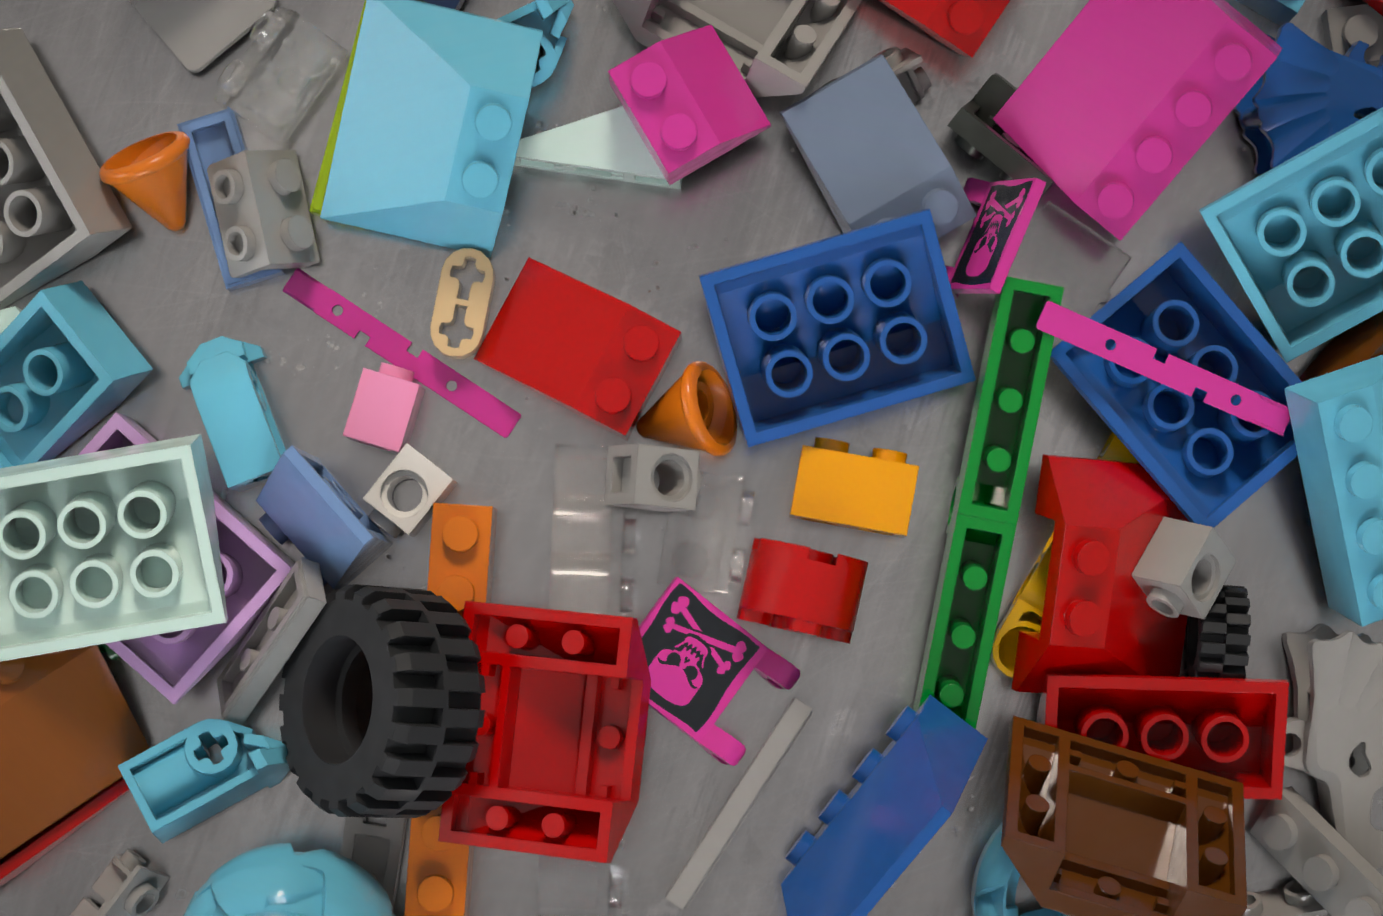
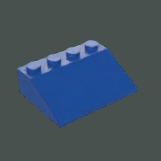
(837, 328)
(1189, 448)
(885, 817)

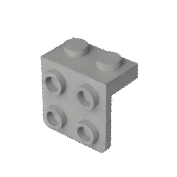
(201, 28)

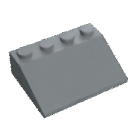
(50, 185)

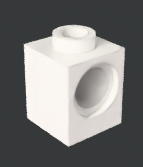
(408, 465)

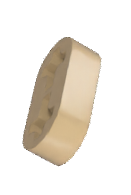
(449, 301)

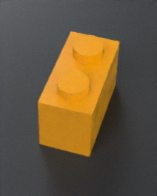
(854, 489)

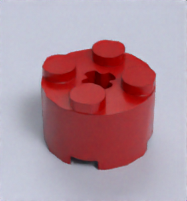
(802, 590)

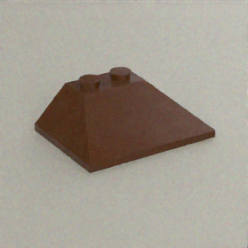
(1120, 829)

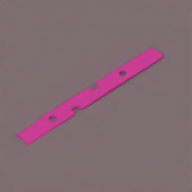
(394, 349)
(1173, 373)

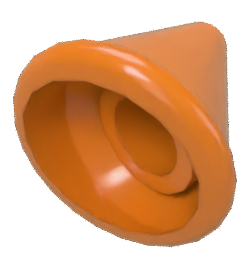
(153, 176)
(694, 413)

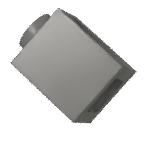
(631, 478)
(1183, 568)

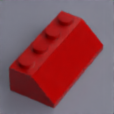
(1197, 722)

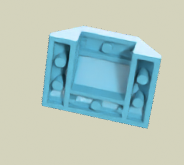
(431, 124)

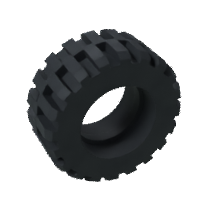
(382, 703)

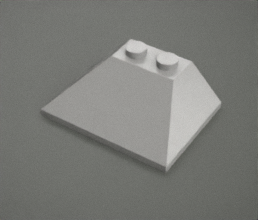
(770, 41)

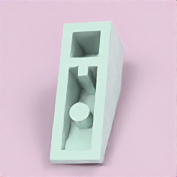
(594, 147)

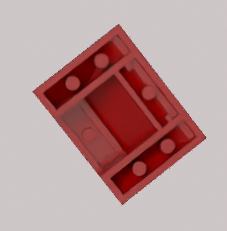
(1092, 605)
(557, 733)

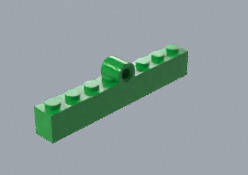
(987, 499)

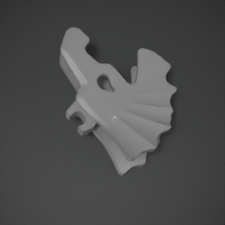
(1339, 717)

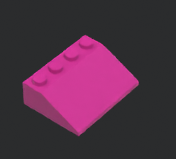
(1133, 98)

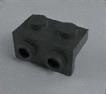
(984, 137)

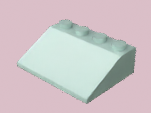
(108, 548)

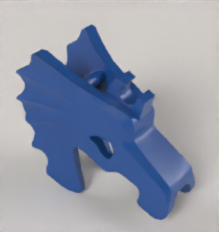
(1306, 97)

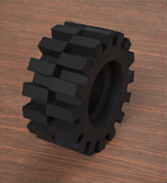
(1221, 641)

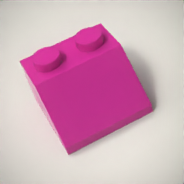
(687, 101)

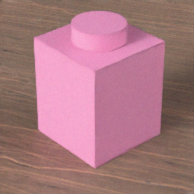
(384, 408)

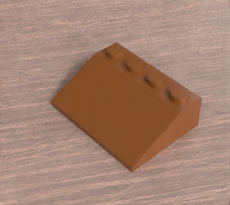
(58, 738)

